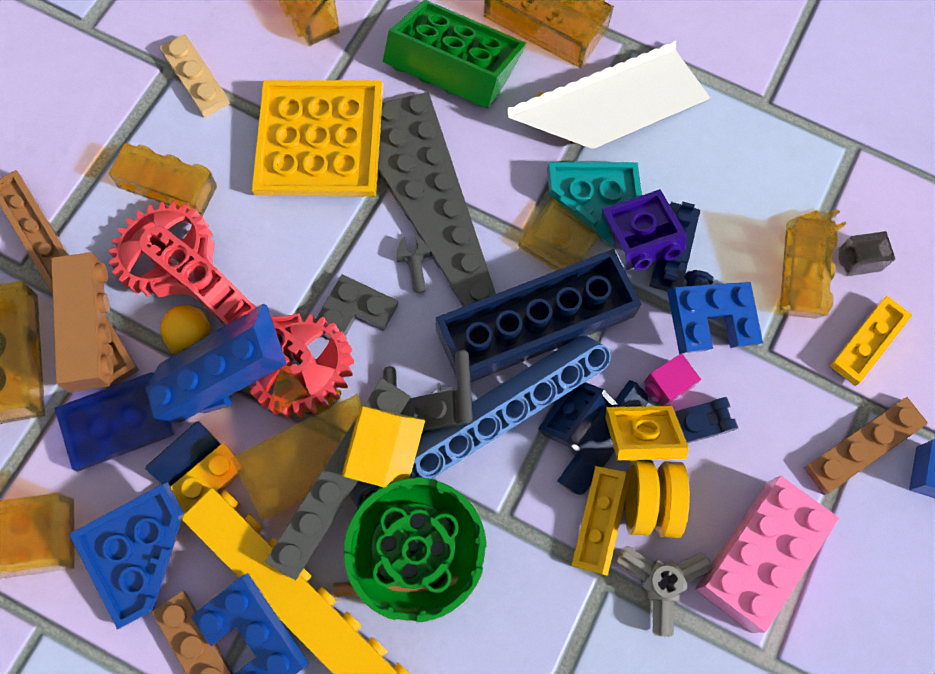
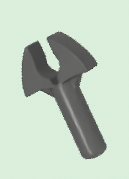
(414, 262)

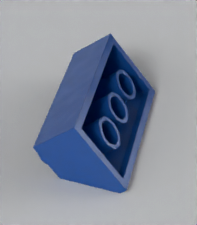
(215, 367)

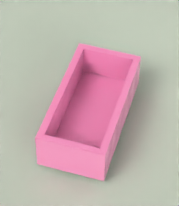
(767, 554)

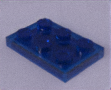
(110, 423)

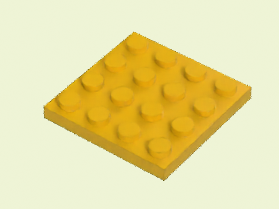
(318, 138)

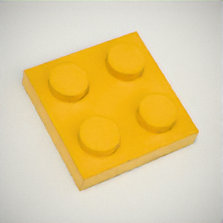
(646, 433)

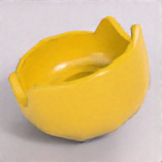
(183, 327)

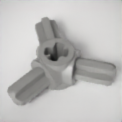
(664, 598)

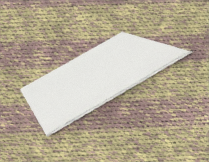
(615, 100)

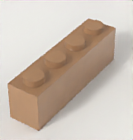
(81, 322)

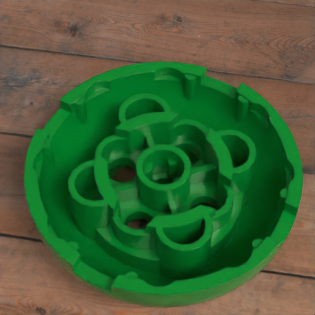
(446, 519)

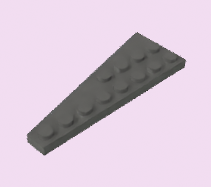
(429, 194)

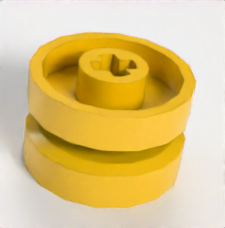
(657, 499)

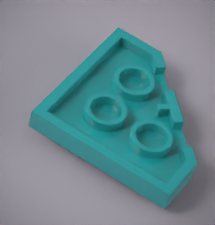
(591, 186)

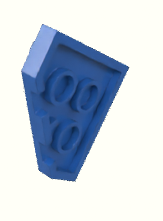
(130, 552)

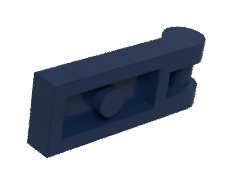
(696, 423)

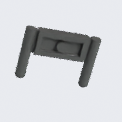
(441, 408)

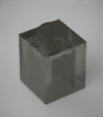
(866, 253)

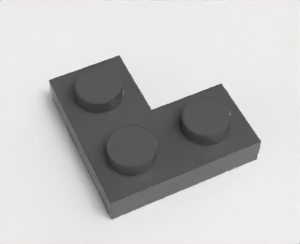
(355, 300)

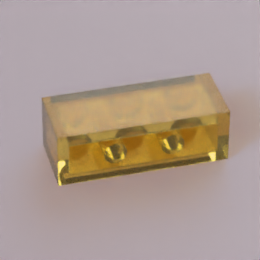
(162, 178)
(808, 268)

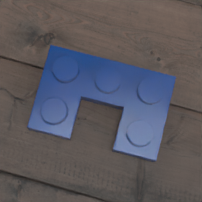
(696, 304)
(247, 610)

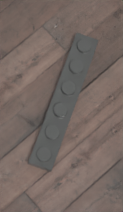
(326, 495)

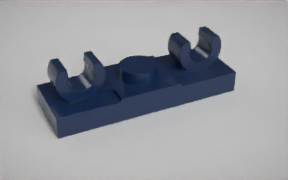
(672, 273)

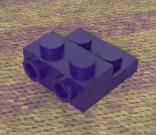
(645, 230)

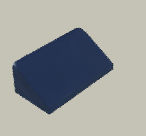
(183, 454)

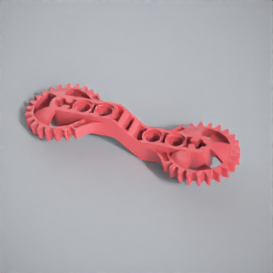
(189, 270)

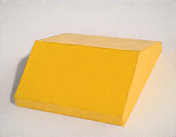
(382, 446)

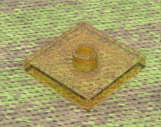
(558, 237)

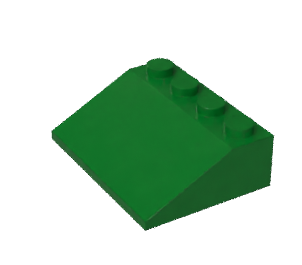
(452, 52)

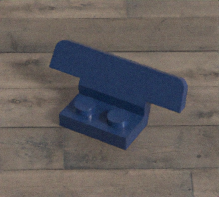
(581, 426)

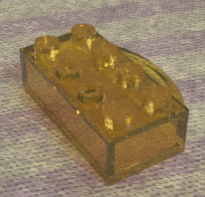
(559, 26)

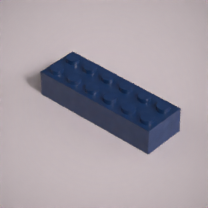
(539, 315)

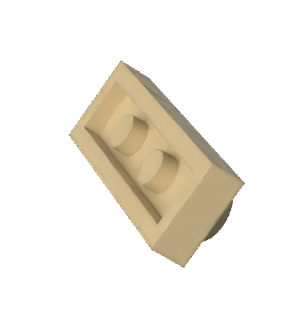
(194, 75)

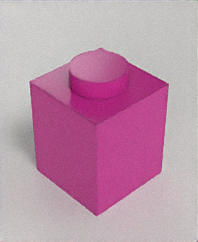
(671, 380)

